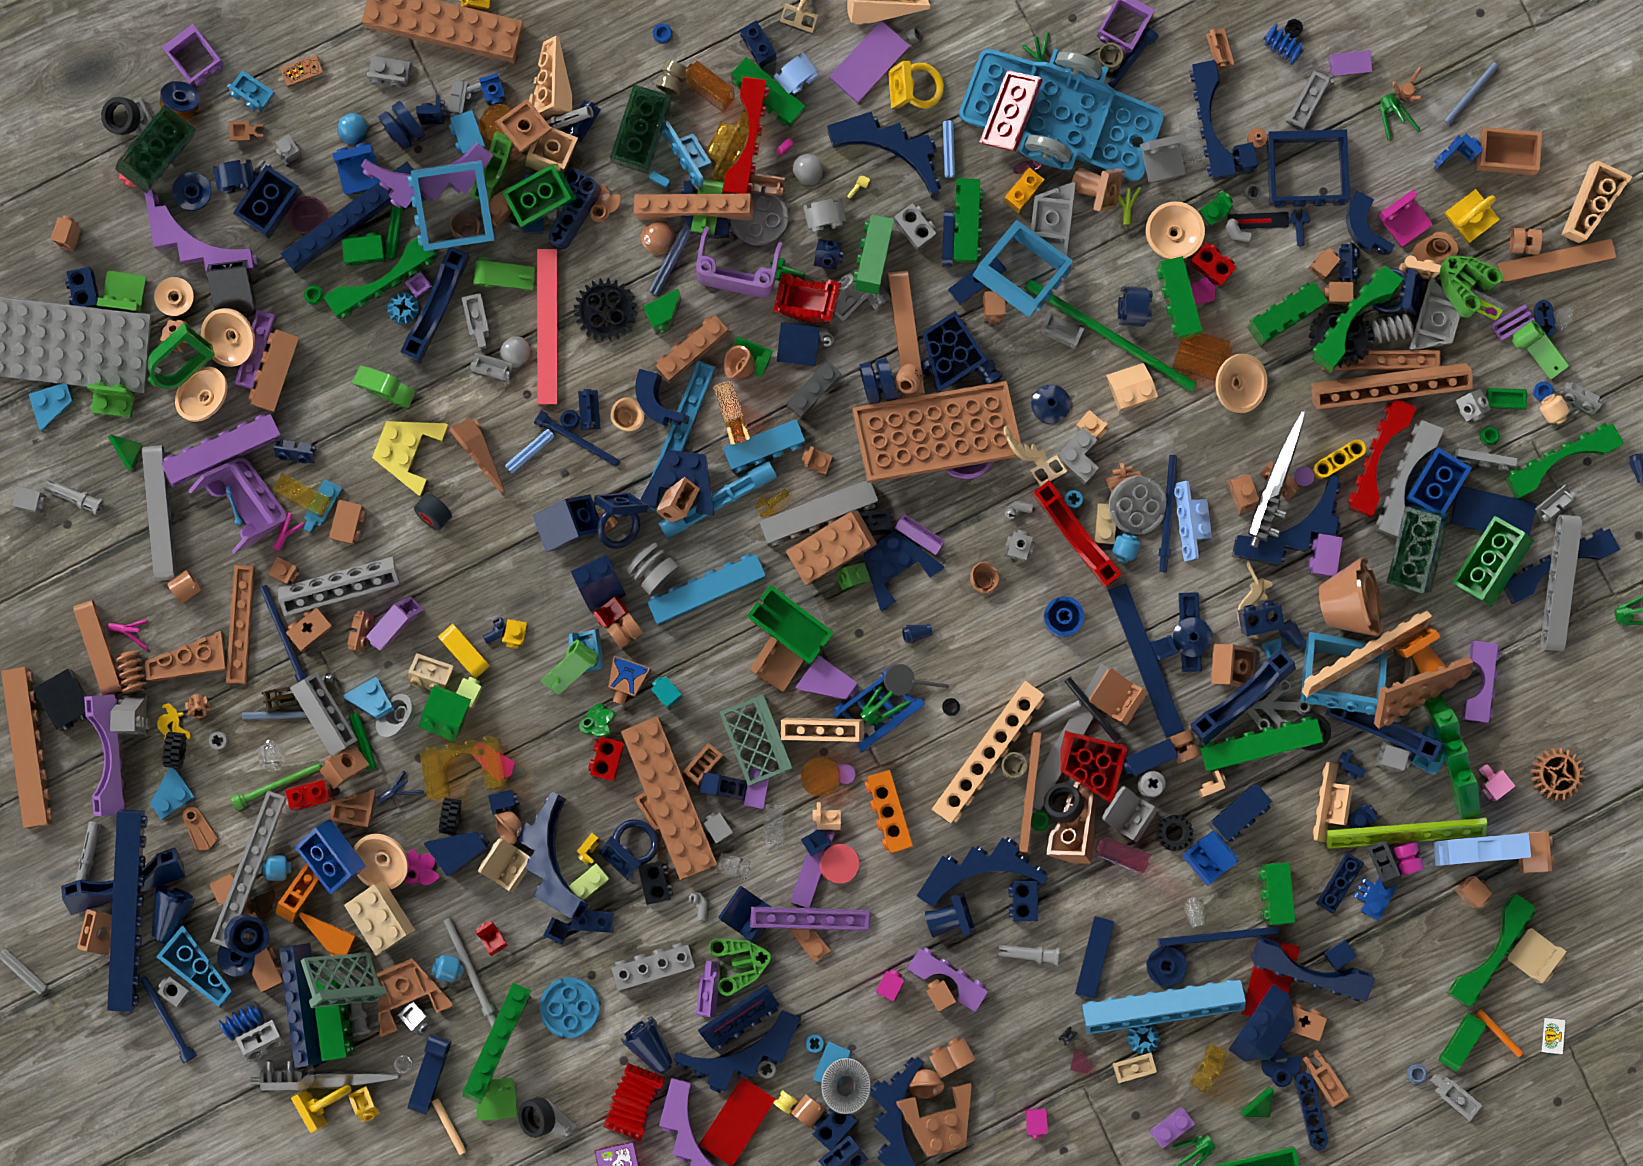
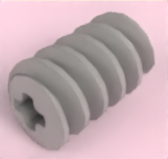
(1391, 327)
(1157, 788)

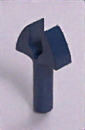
(1299, 226)

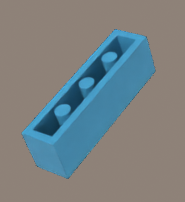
(764, 445)

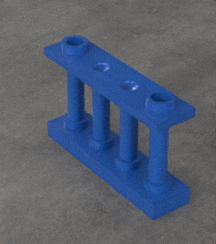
(880, 729)

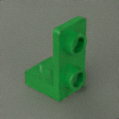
(1217, 208)
(761, 354)

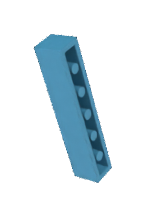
(707, 589)

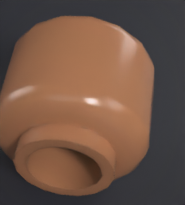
(909, 378)

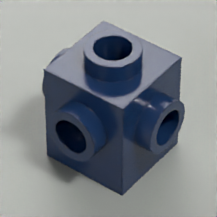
(828, 254)

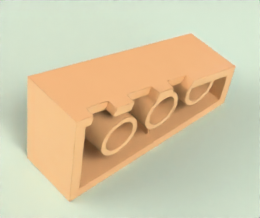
(1595, 197)

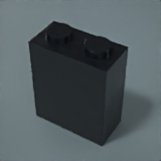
(231, 286)
(63, 700)

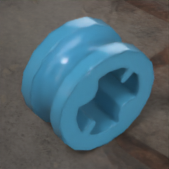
(1078, 496)
(820, 1043)

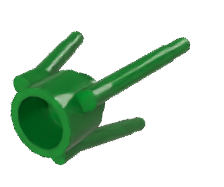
(1392, 104)
(1624, 614)
(871, 713)
(1203, 1146)

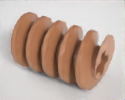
(131, 672)

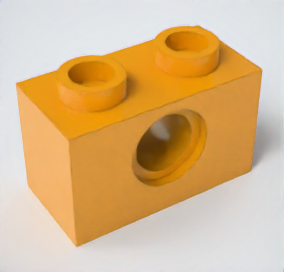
(1023, 190)

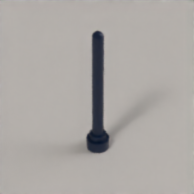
(1149, 36)
(544, 420)
(186, 1053)

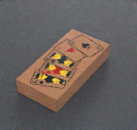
(301, 71)

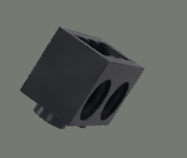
(1385, 865)
(649, 884)

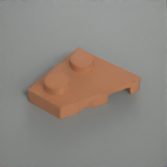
(354, 810)

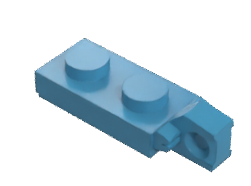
(313, 519)

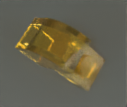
(1208, 1068)

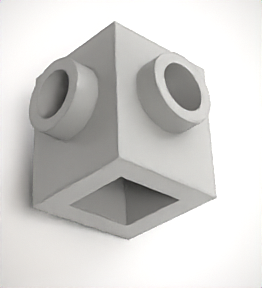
(1473, 405)
(1016, 552)

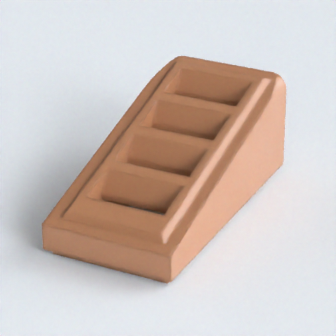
(693, 779)

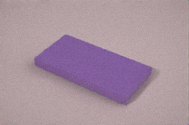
(869, 62)

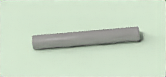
(1053, 717)

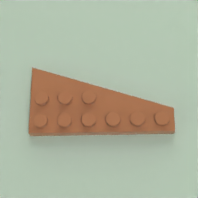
(1418, 689)

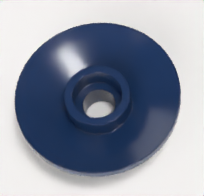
(180, 96)
(191, 181)
(1048, 413)
(1182, 639)
(231, 965)

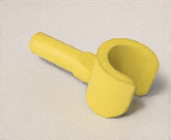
(863, 182)

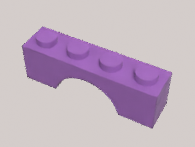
(1484, 659)
(969, 992)

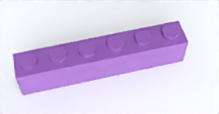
(220, 450)

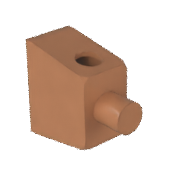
(1243, 493)
(675, 506)

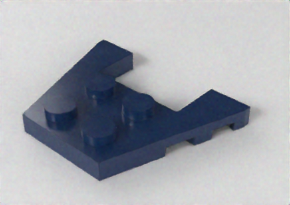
(672, 469)
(892, 557)

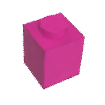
(890, 984)
(1036, 1122)

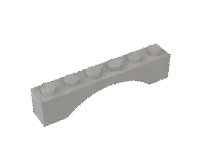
(1425, 439)

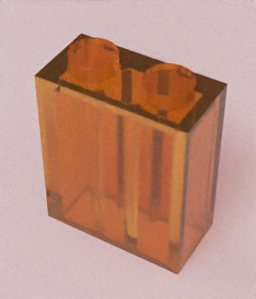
(709, 86)
(1202, 355)
(731, 412)

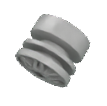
(652, 568)

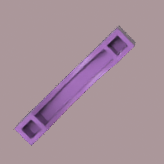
(108, 795)

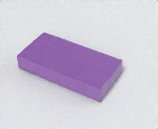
(756, 793)

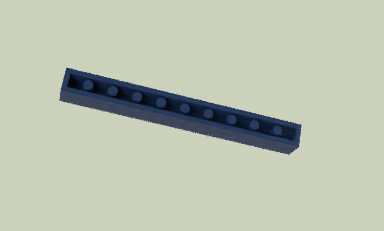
(126, 910)

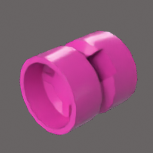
(1408, 858)

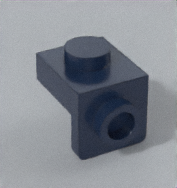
(1352, 770)

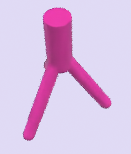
(284, 533)
(126, 628)

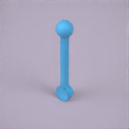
(238, 521)

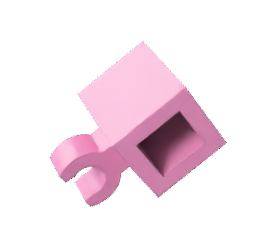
(1496, 784)

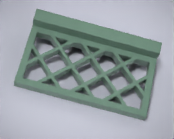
(772, 735)
(346, 993)

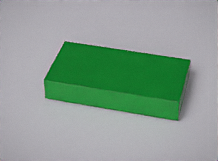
(1507, 398)

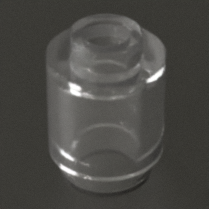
(1195, 912)

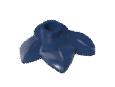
(1281, 1064)

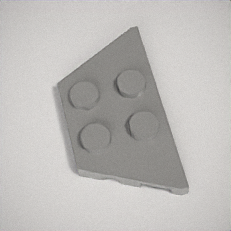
(1053, 216)
(1436, 319)

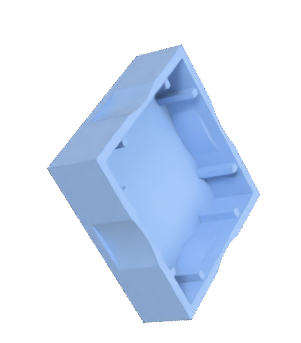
(1482, 849)

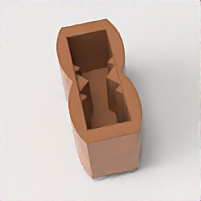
(66, 233)
(951, 1057)

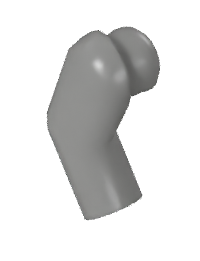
(1235, 232)
(1016, 508)
(701, 903)

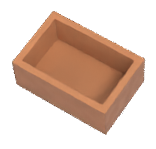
(1509, 151)

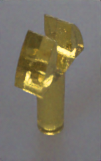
(771, 502)

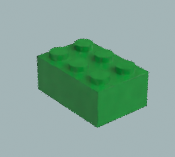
(539, 195)
(1276, 893)

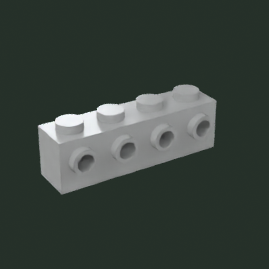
(323, 713)
(653, 967)

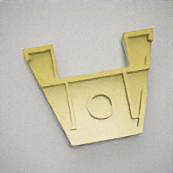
(399, 446)

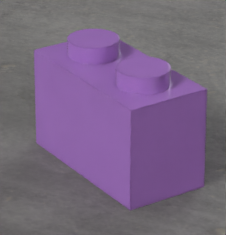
(1325, 555)
(1171, 1127)

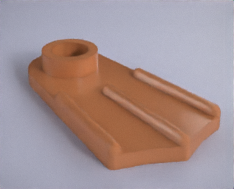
(199, 830)

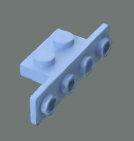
(1193, 520)

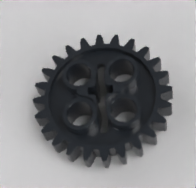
(622, 307)
(1359, 341)

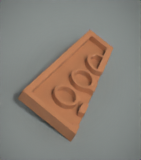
(198, 658)

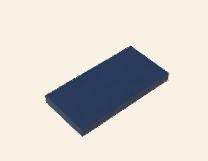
(1476, 509)

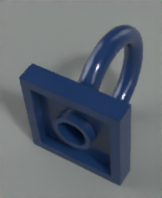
(1409, 295)
(621, 506)
(621, 856)

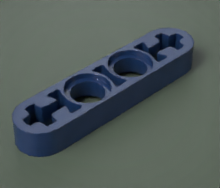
(1309, 1111)

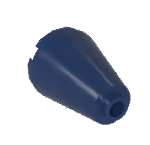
(169, 912)
(648, 1044)

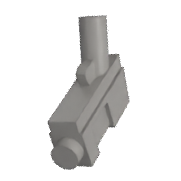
(459, 93)

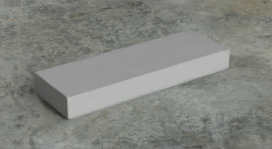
(1308, 100)

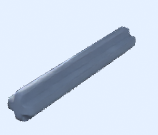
(670, 260)

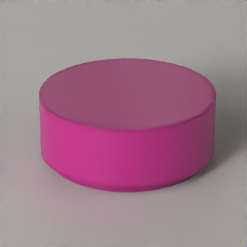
(784, 147)

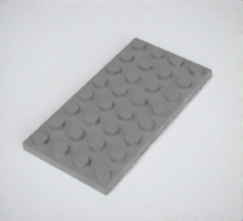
(73, 344)

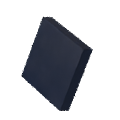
(798, 343)

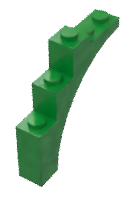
(1455, 756)

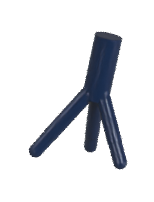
(394, 790)

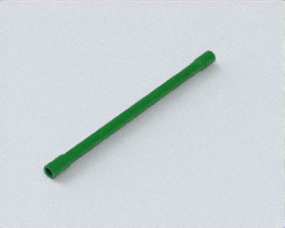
(1180, 379)

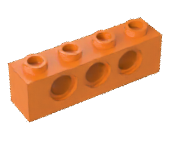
(885, 780)

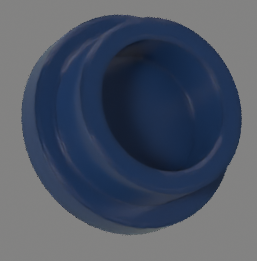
(570, 419)

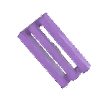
(1498, 331)

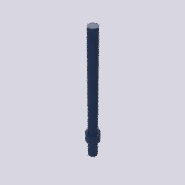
(1165, 551)
(300, 674)

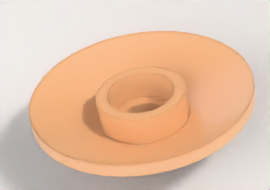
(169, 288)

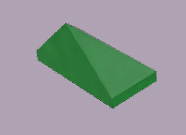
(127, 450)
(1260, 1105)

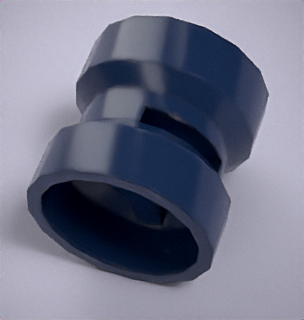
(989, 372)

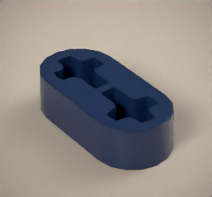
(1549, 316)

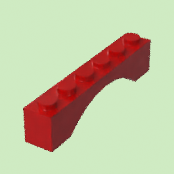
(752, 97)
(1366, 494)
(1075, 534)

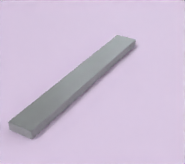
(1078, 724)
(250, 863)

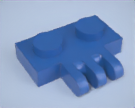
(1375, 898)

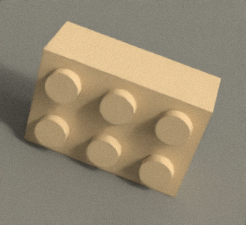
(379, 917)

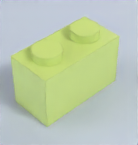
(589, 882)

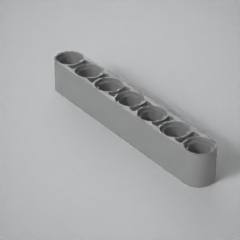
(159, 514)
(1561, 582)

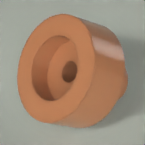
(1253, 137)

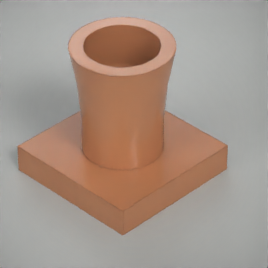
(523, 126)
(1103, 187)

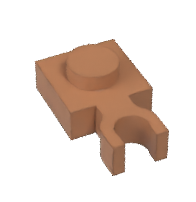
(242, 131)

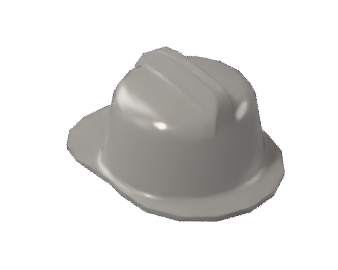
(400, 717)

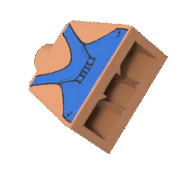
(626, 678)

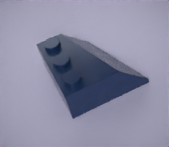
(952, 351)

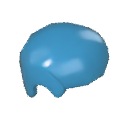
(352, 128)

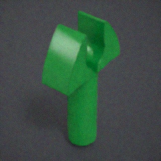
(786, 270)

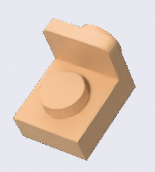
(1093, 425)
(1210, 787)
(827, 818)

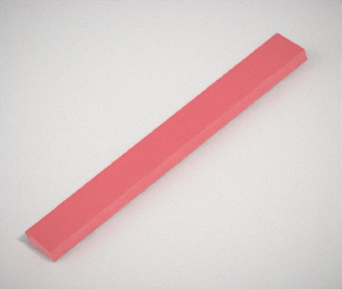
(547, 327)

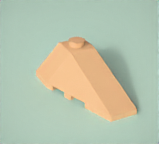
(877, 10)
(552, 88)

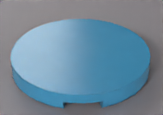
(569, 1007)

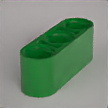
(1462, 1042)

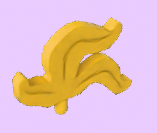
(166, 719)

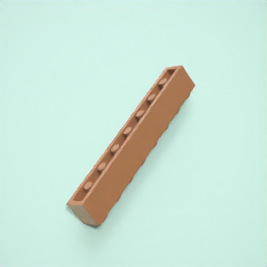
(1391, 386)
(26, 747)

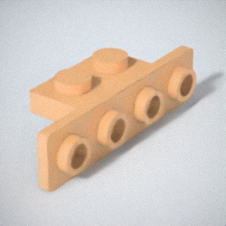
(1333, 803)

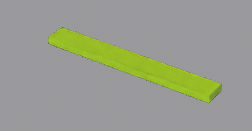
(1406, 833)

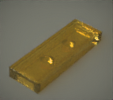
(301, 494)

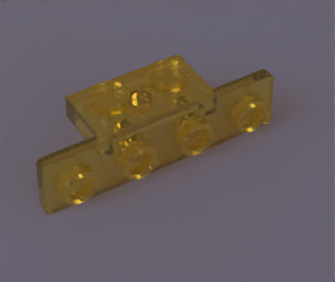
(727, 145)

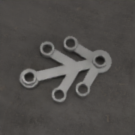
(1269, 704)

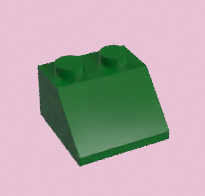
(663, 311)
(444, 713)

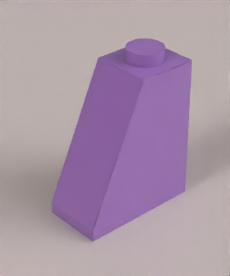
(394, 622)
(827, 681)

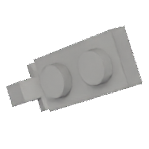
(476, 319)
(1456, 1097)

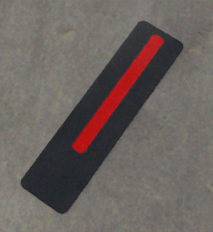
(1261, 220)

